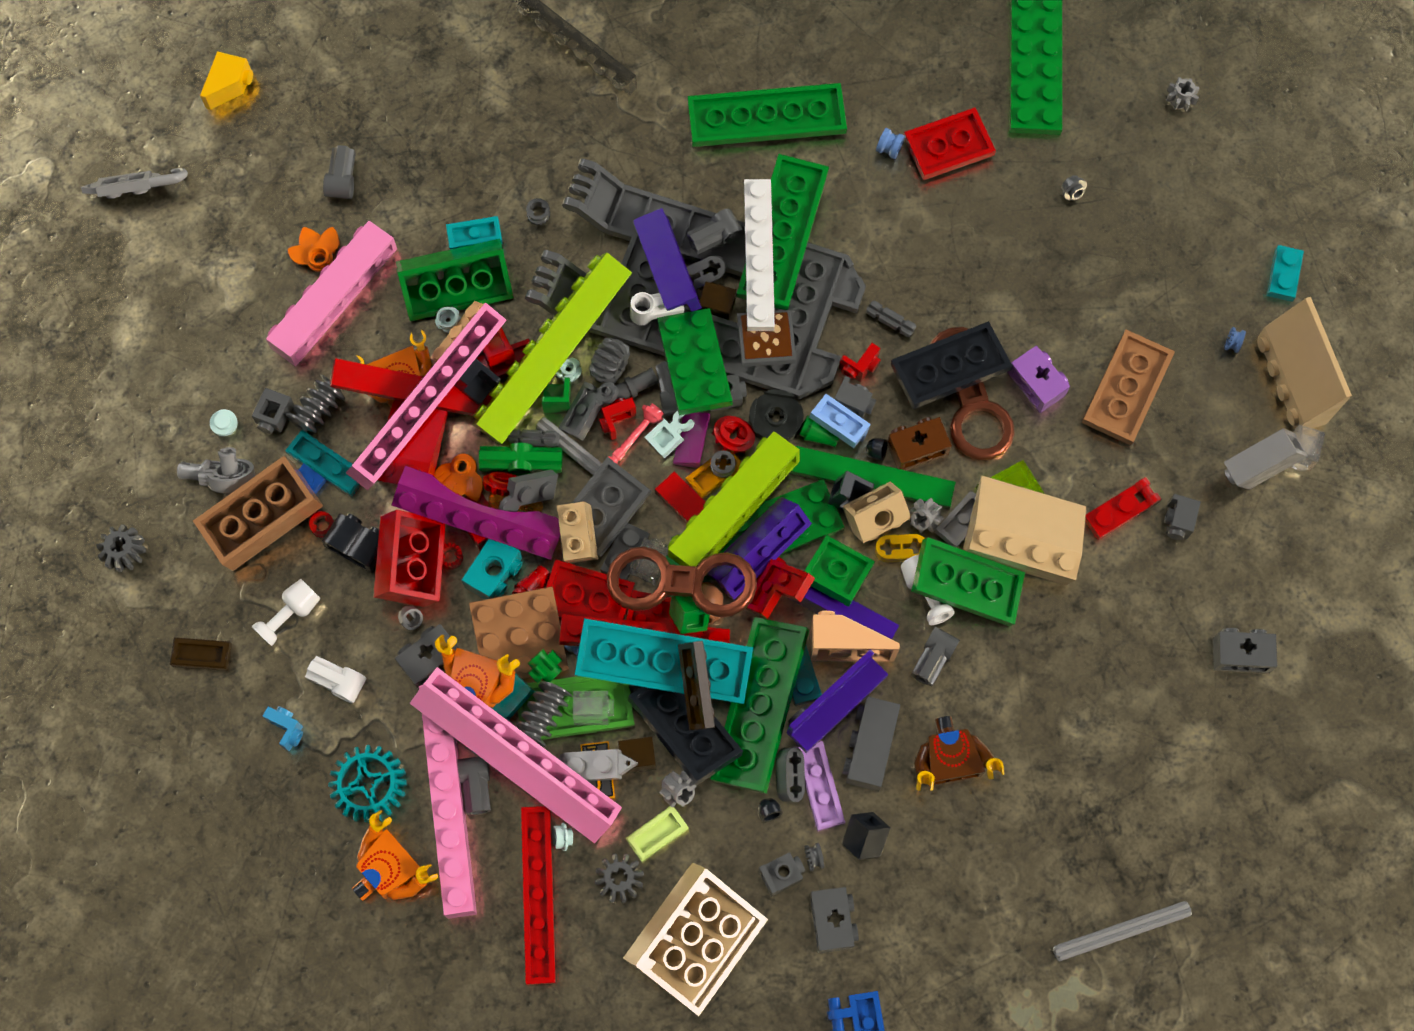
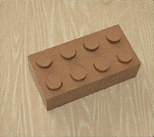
(258, 513)

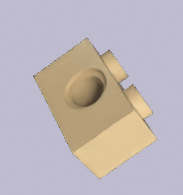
(862, 512)
(577, 532)

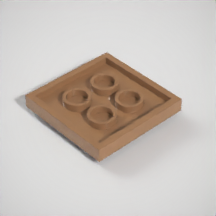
(518, 627)

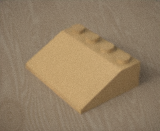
(1304, 366)
(1026, 530)
(695, 938)

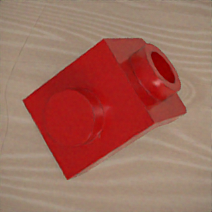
(868, 362)
(616, 412)

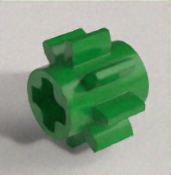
(544, 666)

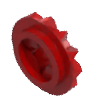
(729, 424)
(497, 483)

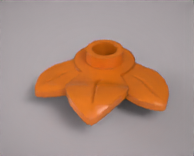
(315, 246)
(464, 482)

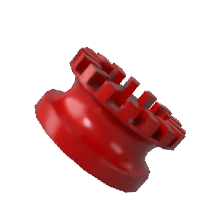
(313, 520)
(459, 555)

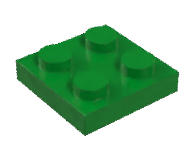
(838, 570)

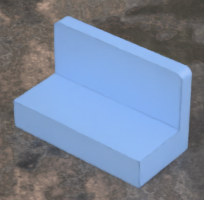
(840, 421)

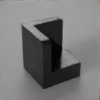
(477, 382)
(848, 488)
(866, 835)

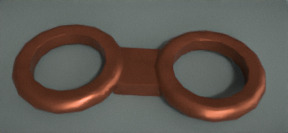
(975, 400)
(681, 581)

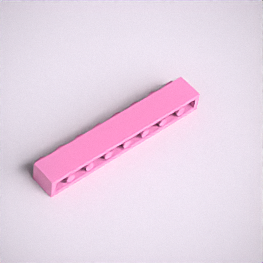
(425, 397)
(516, 755)
(449, 821)

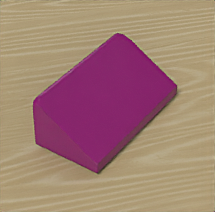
(690, 451)

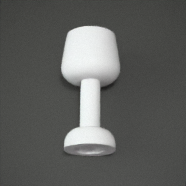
(298, 599)
(938, 612)

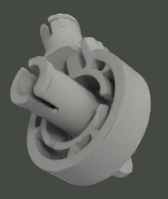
(221, 475)

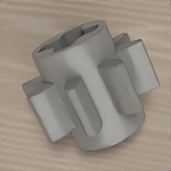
(1182, 94)
(926, 515)
(677, 789)

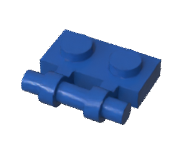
(863, 1010)

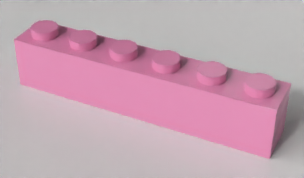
(331, 293)

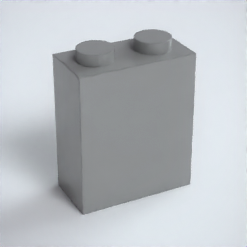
(1265, 459)

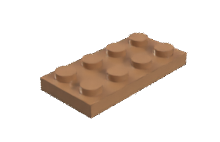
(1128, 387)

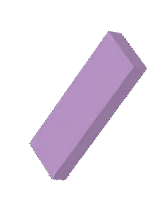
(821, 789)

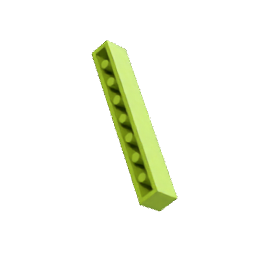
(551, 348)

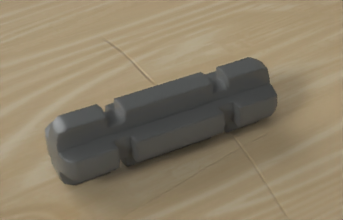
(891, 318)
(534, 437)

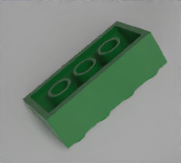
(454, 279)

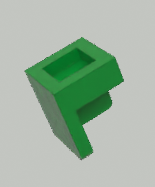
(557, 397)
(687, 615)

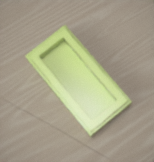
(657, 833)

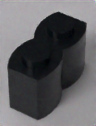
(353, 541)

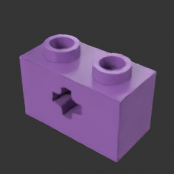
(1039, 391)

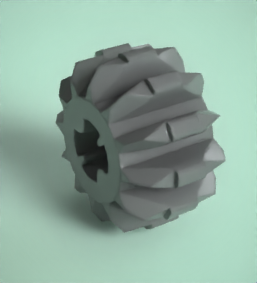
(609, 360)
(131, 547)
(623, 887)

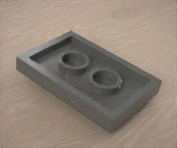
(613, 501)

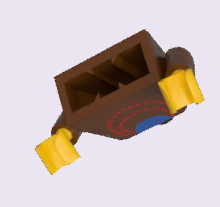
(953, 757)

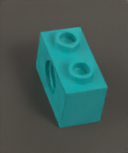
(492, 554)

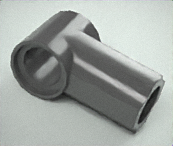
(339, 179)
(721, 228)
(666, 395)
(937, 651)
(475, 776)

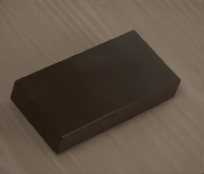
(200, 654)

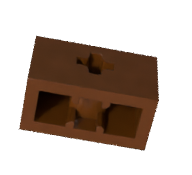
(910, 454)

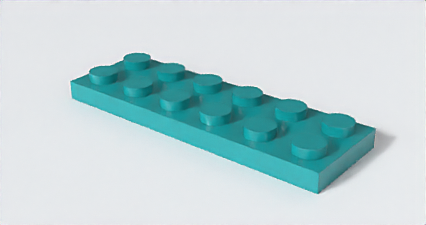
(653, 660)

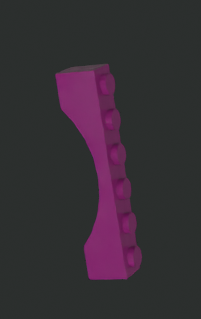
(427, 497)

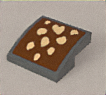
(767, 347)

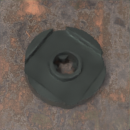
(773, 401)

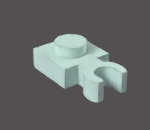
(666, 436)

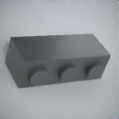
(871, 743)

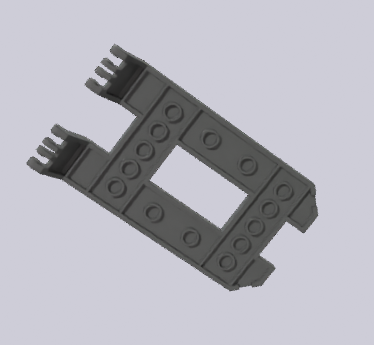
(611, 207)

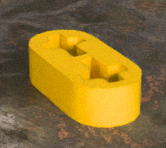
(897, 541)

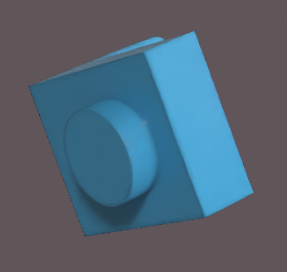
(283, 719)

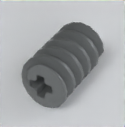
(315, 405)
(543, 711)

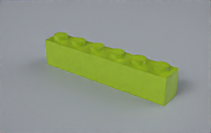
(735, 501)

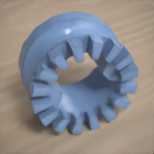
(1235, 341)

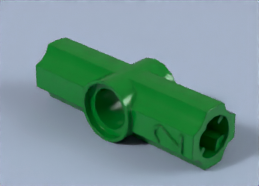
(520, 459)

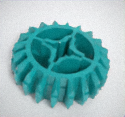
(356, 788)

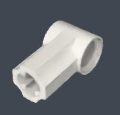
(653, 304)
(341, 682)

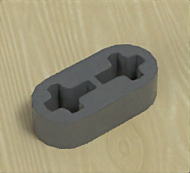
(703, 264)
(790, 774)

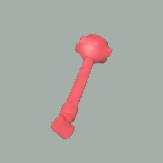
(652, 415)

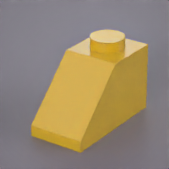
(226, 80)

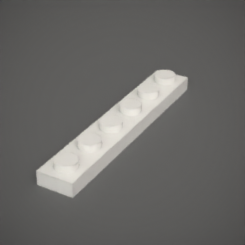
(759, 255)

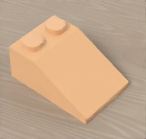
(843, 639)

